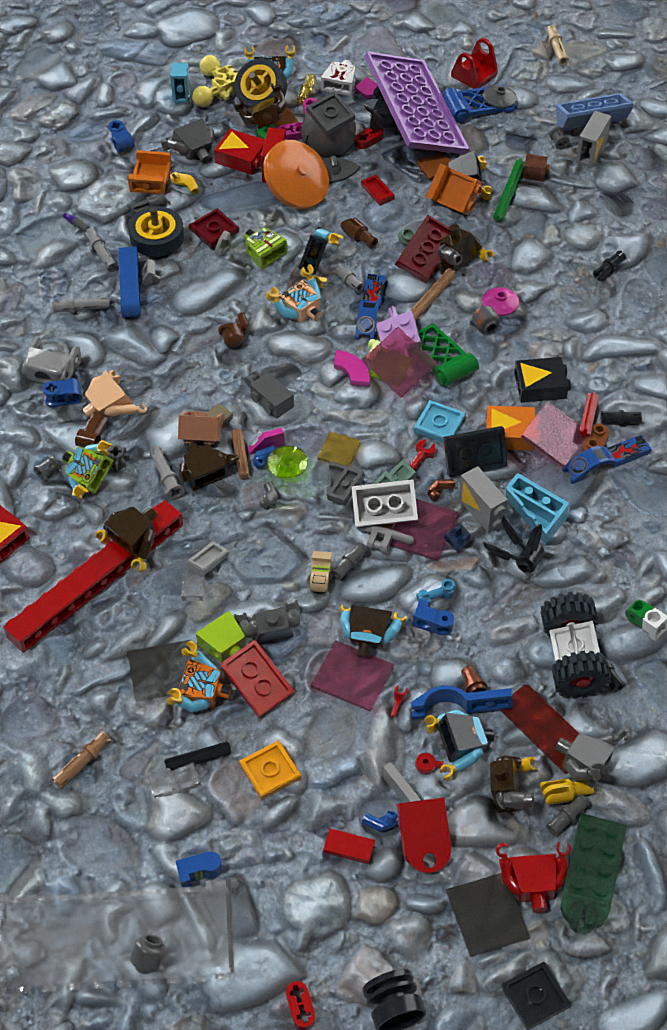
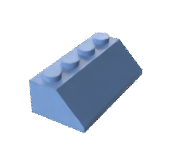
(579, 112)

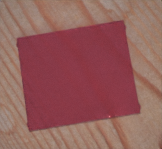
(399, 362)
(554, 434)
(427, 531)
(352, 677)

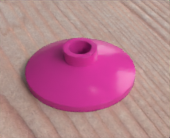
(502, 300)

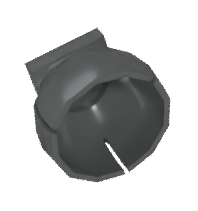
(329, 126)

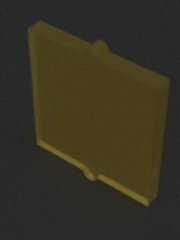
(338, 449)

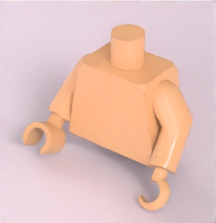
(109, 397)

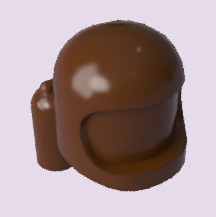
(234, 332)

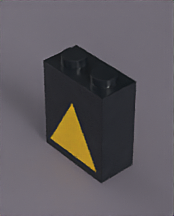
(541, 379)

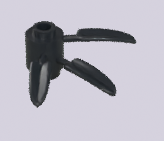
(531, 553)

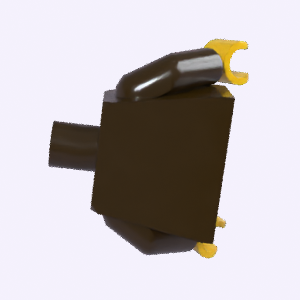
(132, 532)

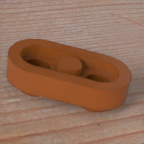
(598, 437)

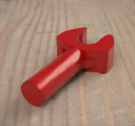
(422, 453)

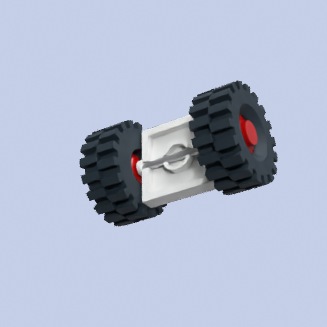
(579, 664)

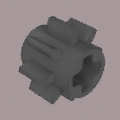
(119, 456)

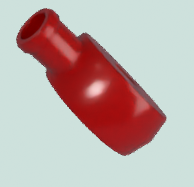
(431, 763)

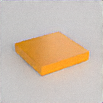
(270, 770)

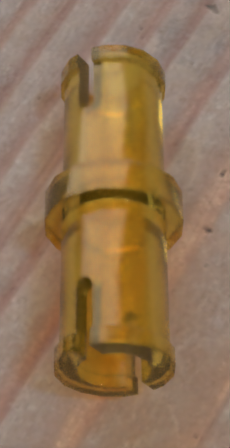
(306, 88)

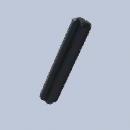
(198, 756)

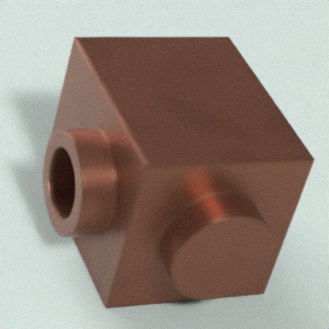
(536, 167)

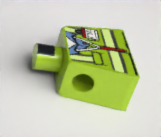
(265, 246)

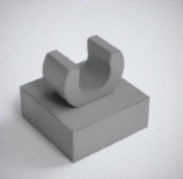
(150, 273)

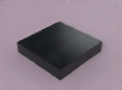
(535, 995)

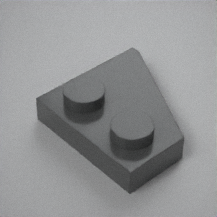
(340, 482)

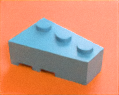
(537, 506)

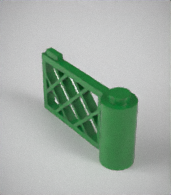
(453, 367)

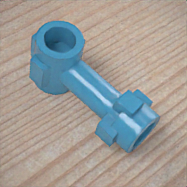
(446, 591)

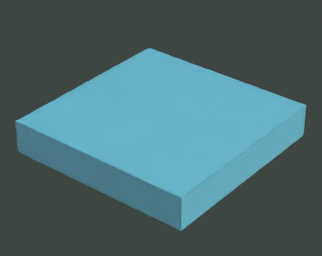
(439, 421)

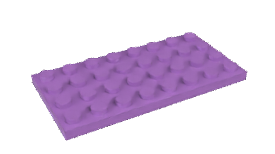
(416, 103)

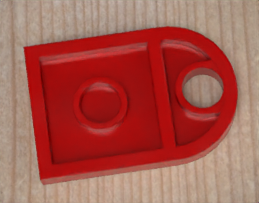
(424, 832)

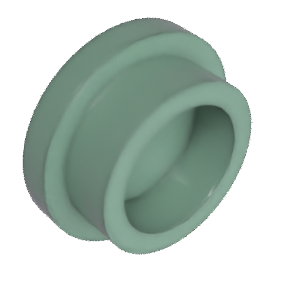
(406, 235)

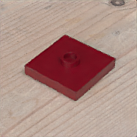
(211, 227)

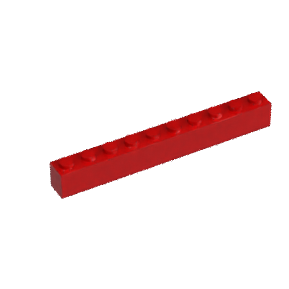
(83, 584)

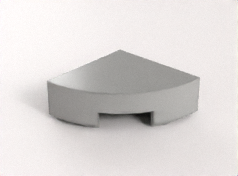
(223, 243)

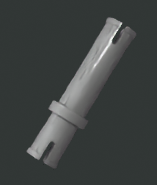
(98, 244)
(81, 304)

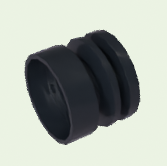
(394, 1000)

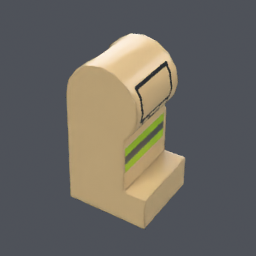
(320, 571)

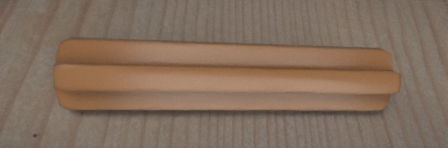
(239, 448)

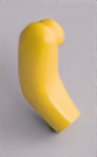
(185, 180)

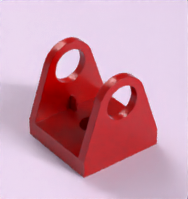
(477, 67)

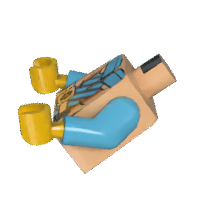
(300, 300)

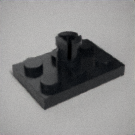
(475, 448)

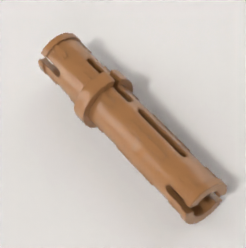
(88, 752)

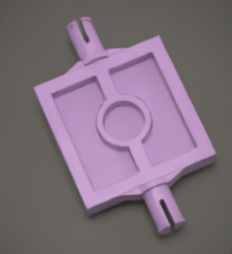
(404, 321)

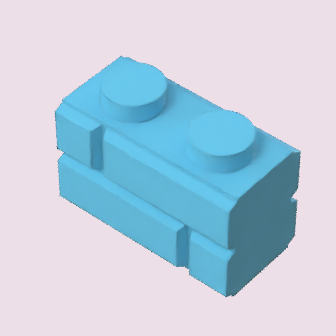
(180, 82)

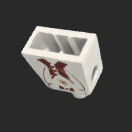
(339, 78)

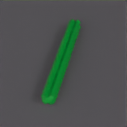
(509, 190)

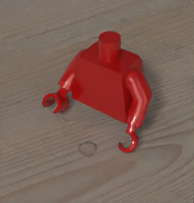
(534, 876)

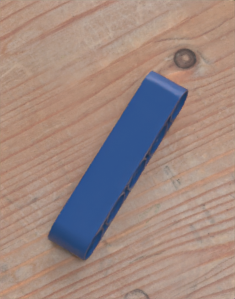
(129, 282)

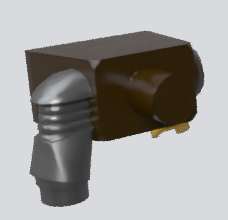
(460, 248)
(506, 783)

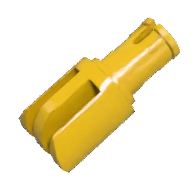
(563, 790)

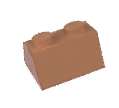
(199, 426)

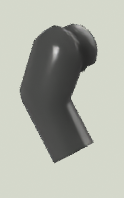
(270, 497)

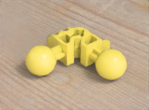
(222, 83)

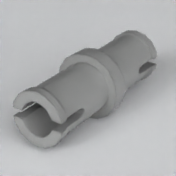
(349, 278)

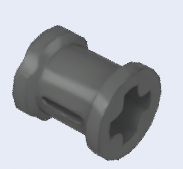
(559, 137)
(53, 465)

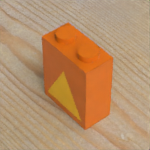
(515, 422)

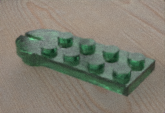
(592, 872)

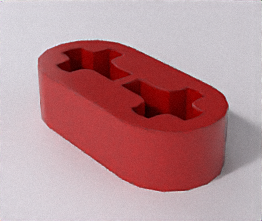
(368, 138)
(305, 1003)

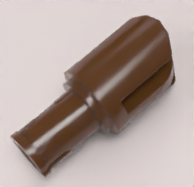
(358, 232)

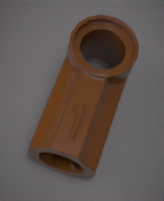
(93, 430)

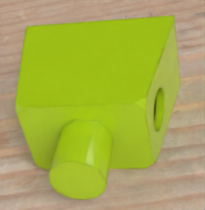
(221, 637)

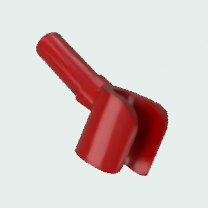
(399, 697)

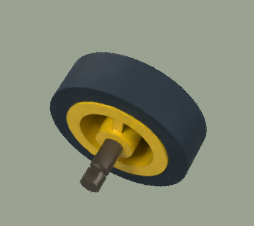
(254, 81)
(156, 231)

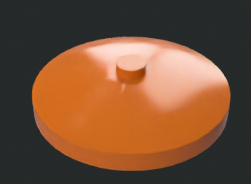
(296, 174)

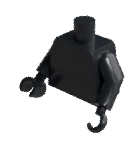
(380, 115)

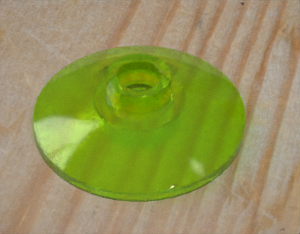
(284, 456)

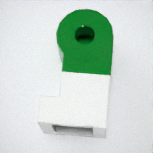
(647, 618)

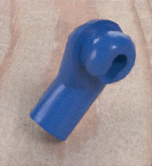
(261, 456)
(383, 823)

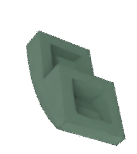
(399, 473)

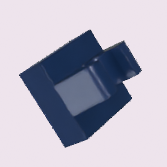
(458, 537)

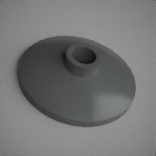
(499, 96)

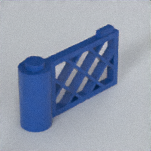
(460, 106)

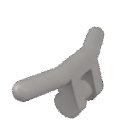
(387, 534)

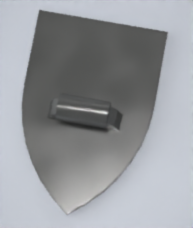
(339, 168)

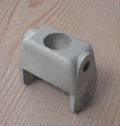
(49, 366)

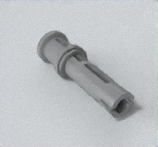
(168, 478)

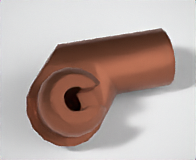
(440, 484)

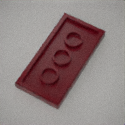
(421, 254)

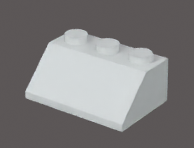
(384, 503)

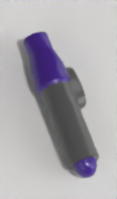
(76, 221)

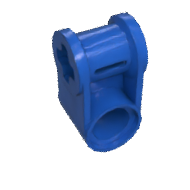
(120, 136)
(64, 392)

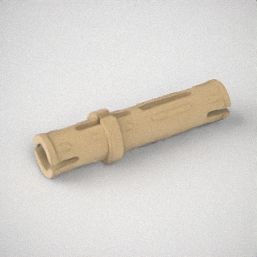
(556, 41)

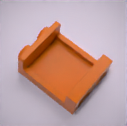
(150, 172)
(454, 189)

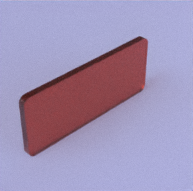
(540, 723)

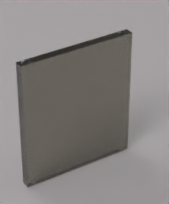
(157, 669)
(487, 915)

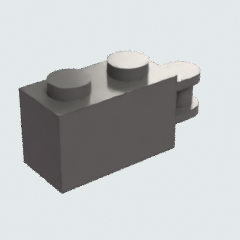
(270, 394)

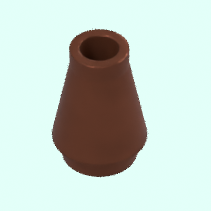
(472, 680)

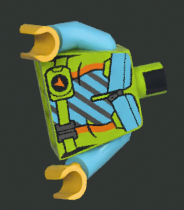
(87, 467)

